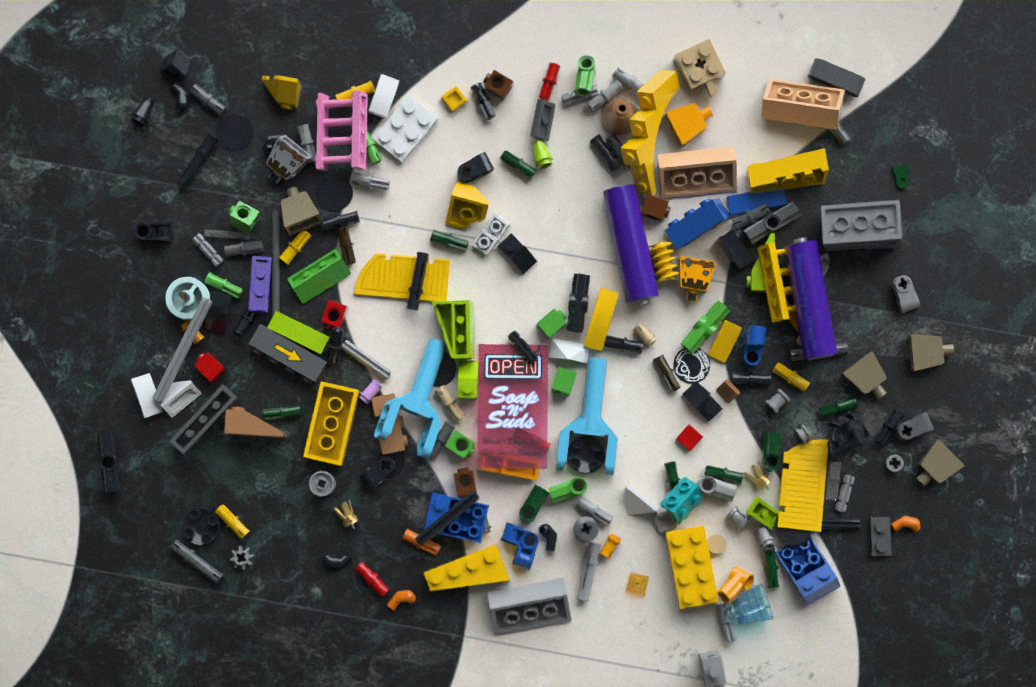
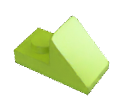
(762, 512)

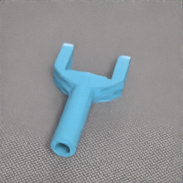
(417, 401)
(590, 421)

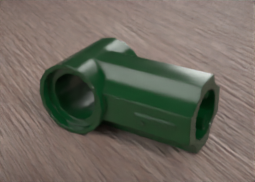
(771, 448)
(534, 502)

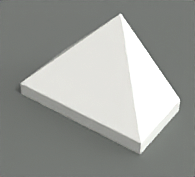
(568, 351)
(179, 397)
(637, 503)

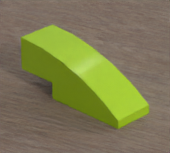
(298, 332)

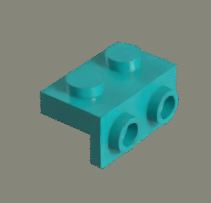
(682, 500)

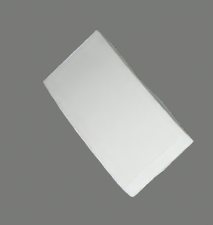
(383, 96)
(490, 234)
(144, 391)

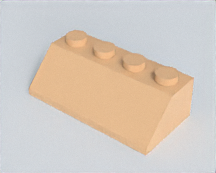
(802, 103)
(697, 172)

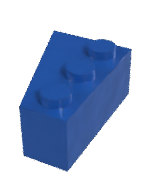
(697, 222)

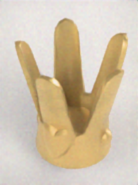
(762, 481)
(349, 517)

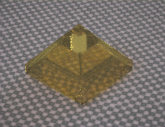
(637, 583)

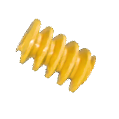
(663, 262)

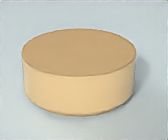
(716, 544)

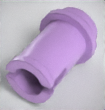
(370, 391)

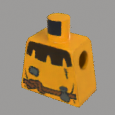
(695, 276)

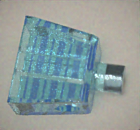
(750, 606)

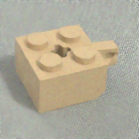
(696, 77)

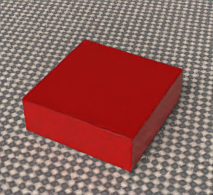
(689, 437)

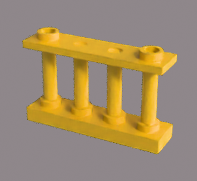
(773, 282)

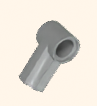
(718, 488)

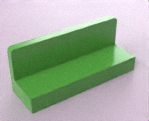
(319, 276)

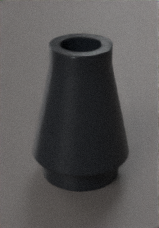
(142, 113)

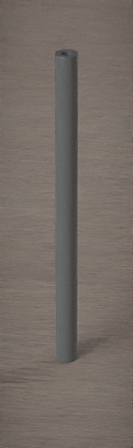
(275, 261)

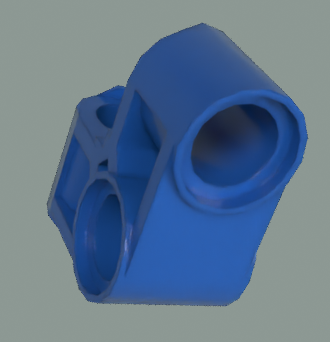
(753, 343)
(524, 554)

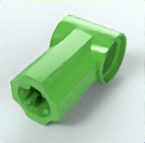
(585, 75)
(565, 490)

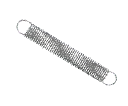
(239, 235)

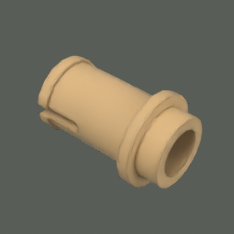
(645, 336)

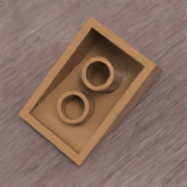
(245, 424)

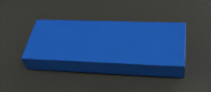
(745, 201)

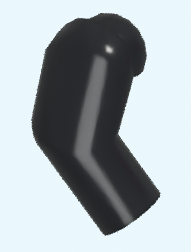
(182, 97)
(270, 142)
(550, 535)
(336, 563)

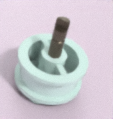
(185, 296)

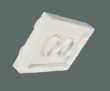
(405, 128)

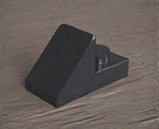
(517, 253)
(702, 401)

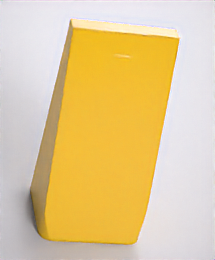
(724, 341)

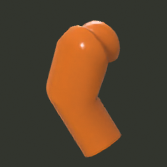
(906, 521)
(401, 596)

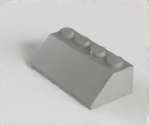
(529, 606)

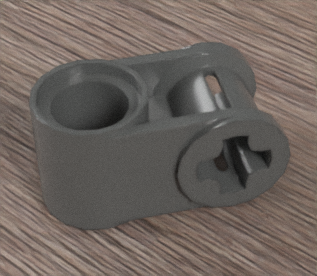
(916, 426)

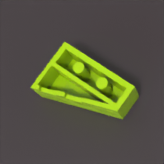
(457, 326)

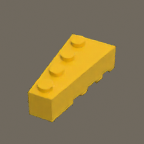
(788, 172)
(474, 569)

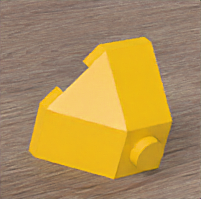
(284, 90)
(466, 206)

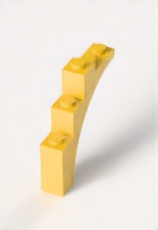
(644, 125)

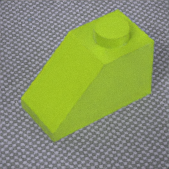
(467, 379)

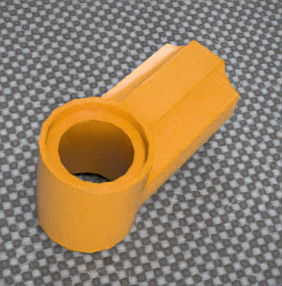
(737, 581)

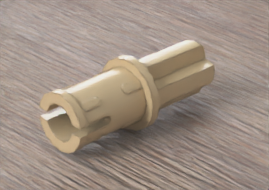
(450, 403)

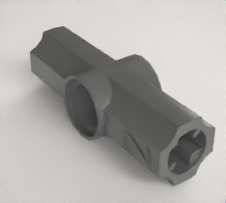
(782, 217)

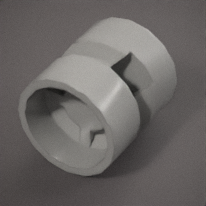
(322, 483)

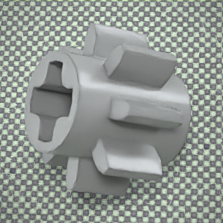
(247, 556)

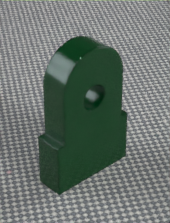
(901, 172)

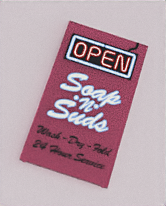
(512, 407)

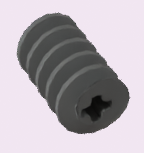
(593, 532)

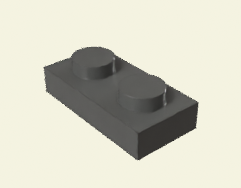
(542, 120)
(880, 536)

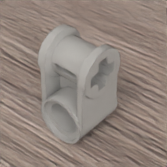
(907, 297)

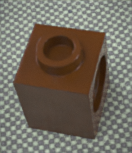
(501, 92)
(655, 208)
(462, 491)

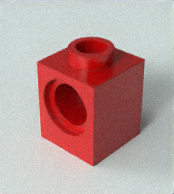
(331, 307)
(209, 366)

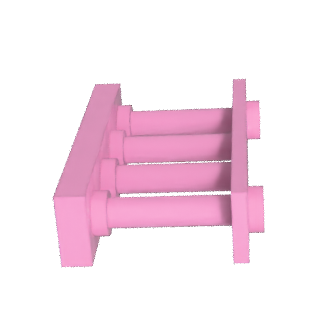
(359, 131)

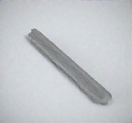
(182, 350)

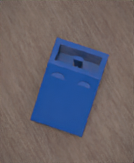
(466, 526)
(808, 570)

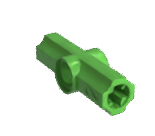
(705, 327)

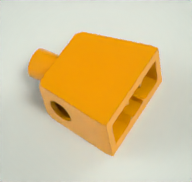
(688, 122)

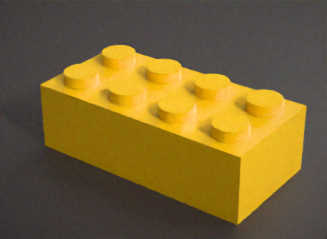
(331, 423)
(691, 567)

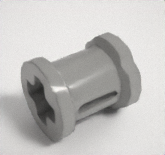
(777, 401)
(737, 518)

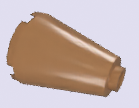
(616, 116)

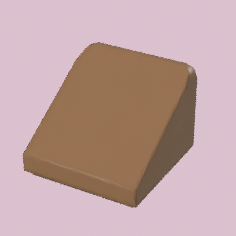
(727, 391)

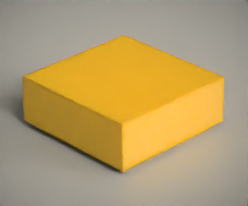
(454, 99)

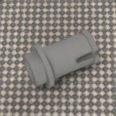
(766, 540)

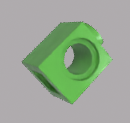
(243, 224)
(552, 323)
(563, 382)
(456, 437)

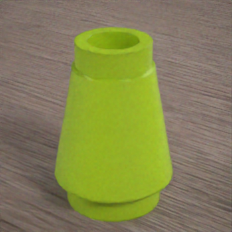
(541, 154)

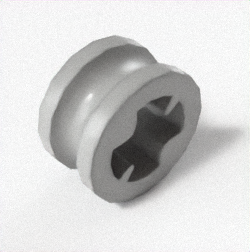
(803, 434)
(890, 467)

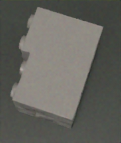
(862, 225)

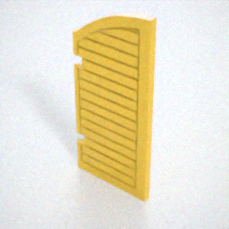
(395, 276)
(803, 486)

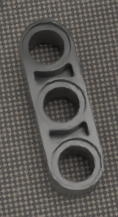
(836, 77)

